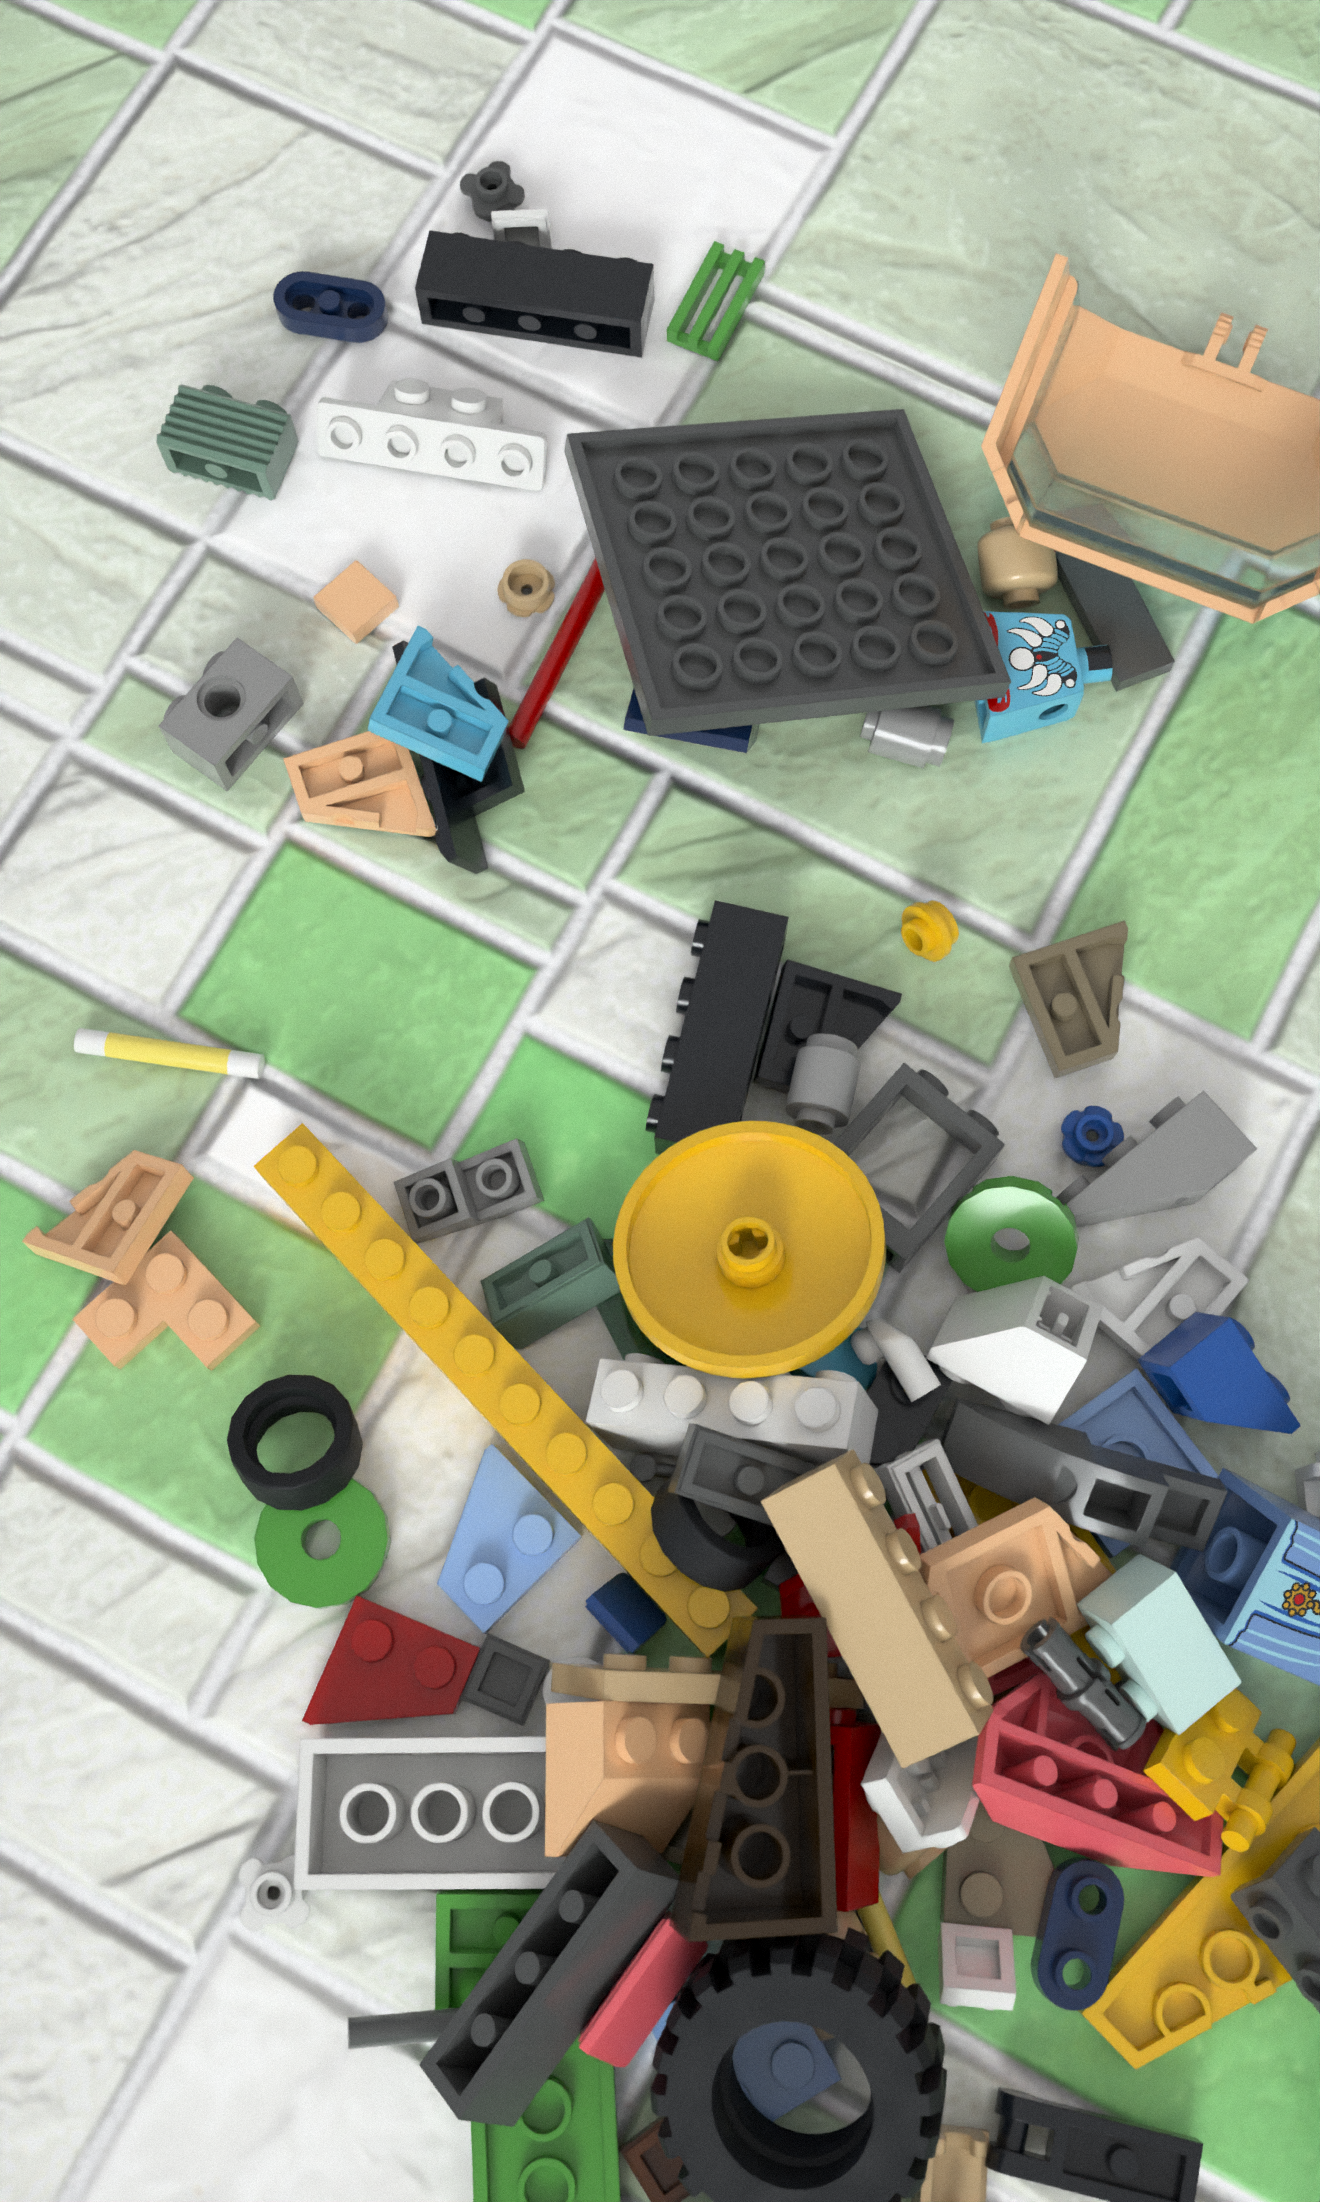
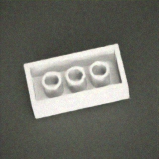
(422, 1814)

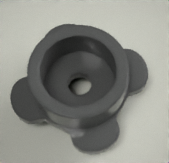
(492, 190)

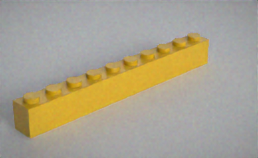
(494, 1380)

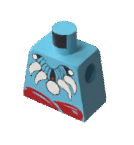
(1043, 672)

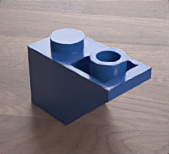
(1214, 1377)

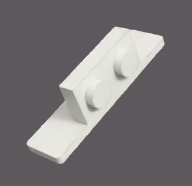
(435, 434)

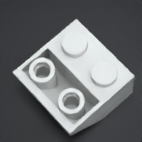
(1018, 1343)

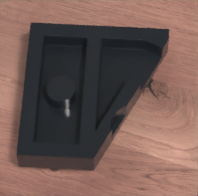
(816, 1003)

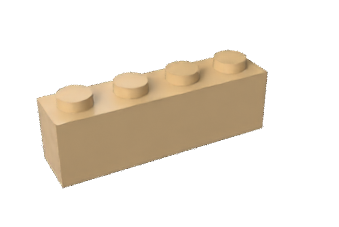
(880, 1608)

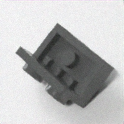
(1286, 1911)

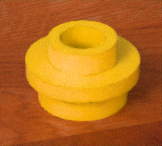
(929, 930)

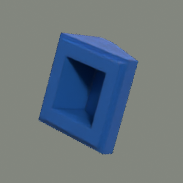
(626, 1612)

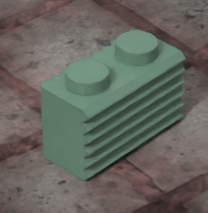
(228, 440)

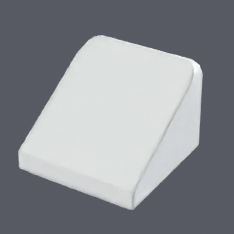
(525, 226)

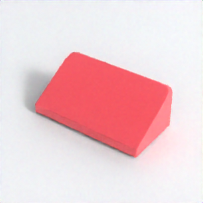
(641, 1995)

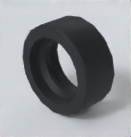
(269, 1405)
(705, 1554)

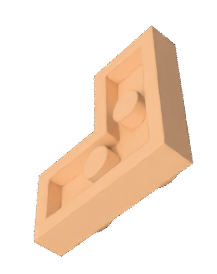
(166, 1291)

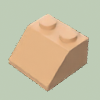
(622, 1768)

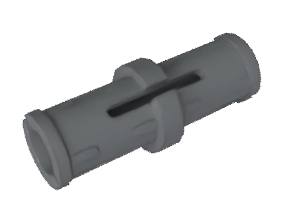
(1083, 1684)

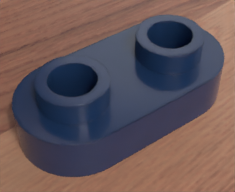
(334, 306)
(1071, 1933)

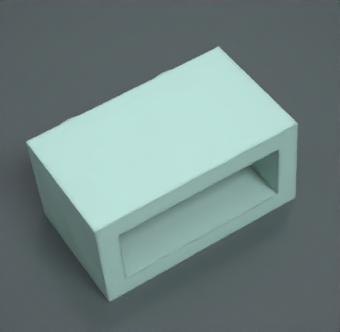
(1157, 1644)

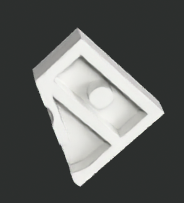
(1160, 1292)

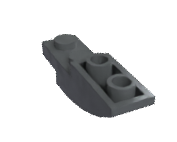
(1081, 1481)

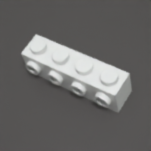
(650, 1405)

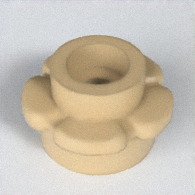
(523, 575)

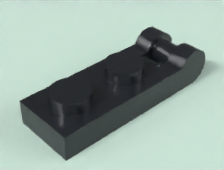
(1093, 2152)

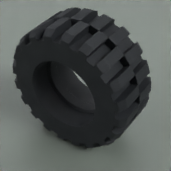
(819, 1982)

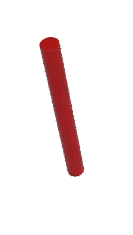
(557, 657)

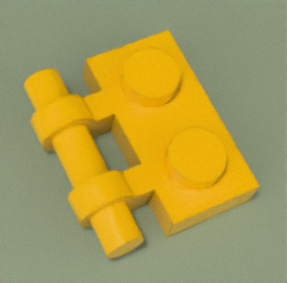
(1200, 1762)

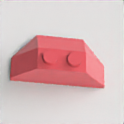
(1063, 1784)

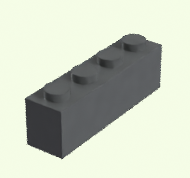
(551, 1976)

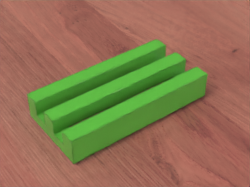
(732, 266)

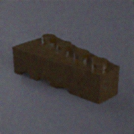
(764, 1796)

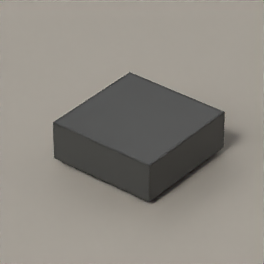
(505, 1679)

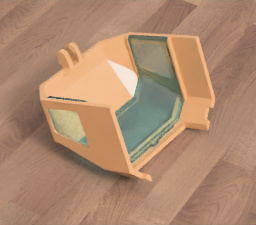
(1159, 459)

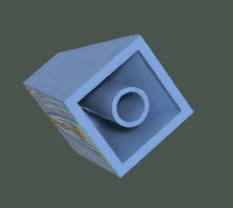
(1260, 1578)

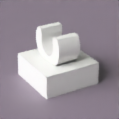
(976, 1966)

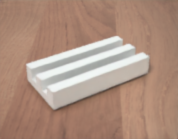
(911, 1494)

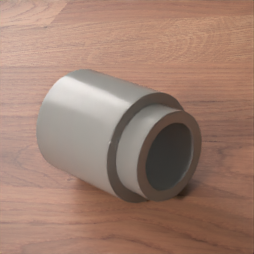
(908, 734)
(823, 1084)

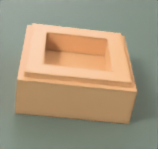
(356, 601)

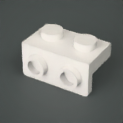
(926, 1801)

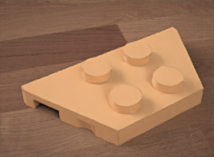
(1011, 1577)

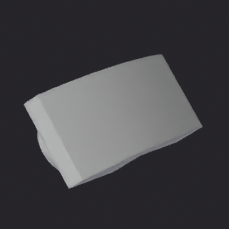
(468, 1192)

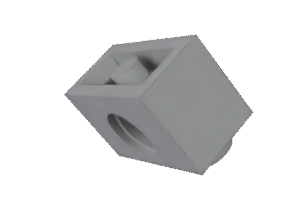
(229, 744)

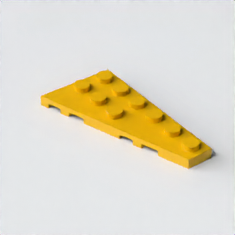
(1201, 1951)

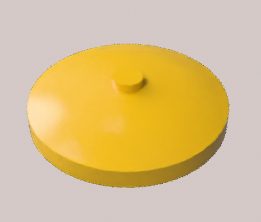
(749, 1249)

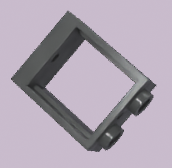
(968, 1128)

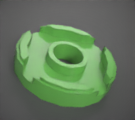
(1016, 1205)
(329, 1581)

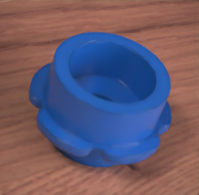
(1077, 1145)

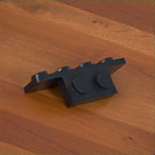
(460, 798)

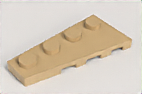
(685, 1681)

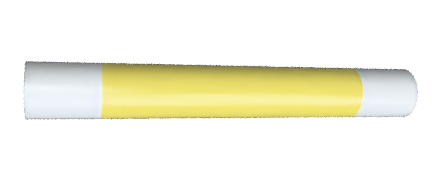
(169, 1053)

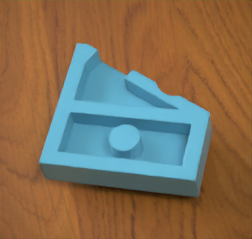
(438, 711)

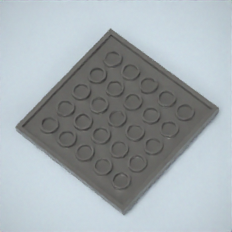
(781, 570)

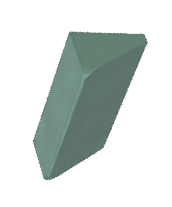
(551, 1285)

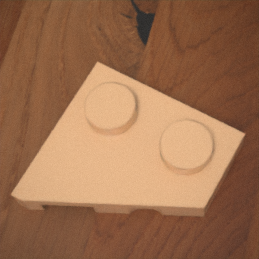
(361, 785)
(115, 1218)

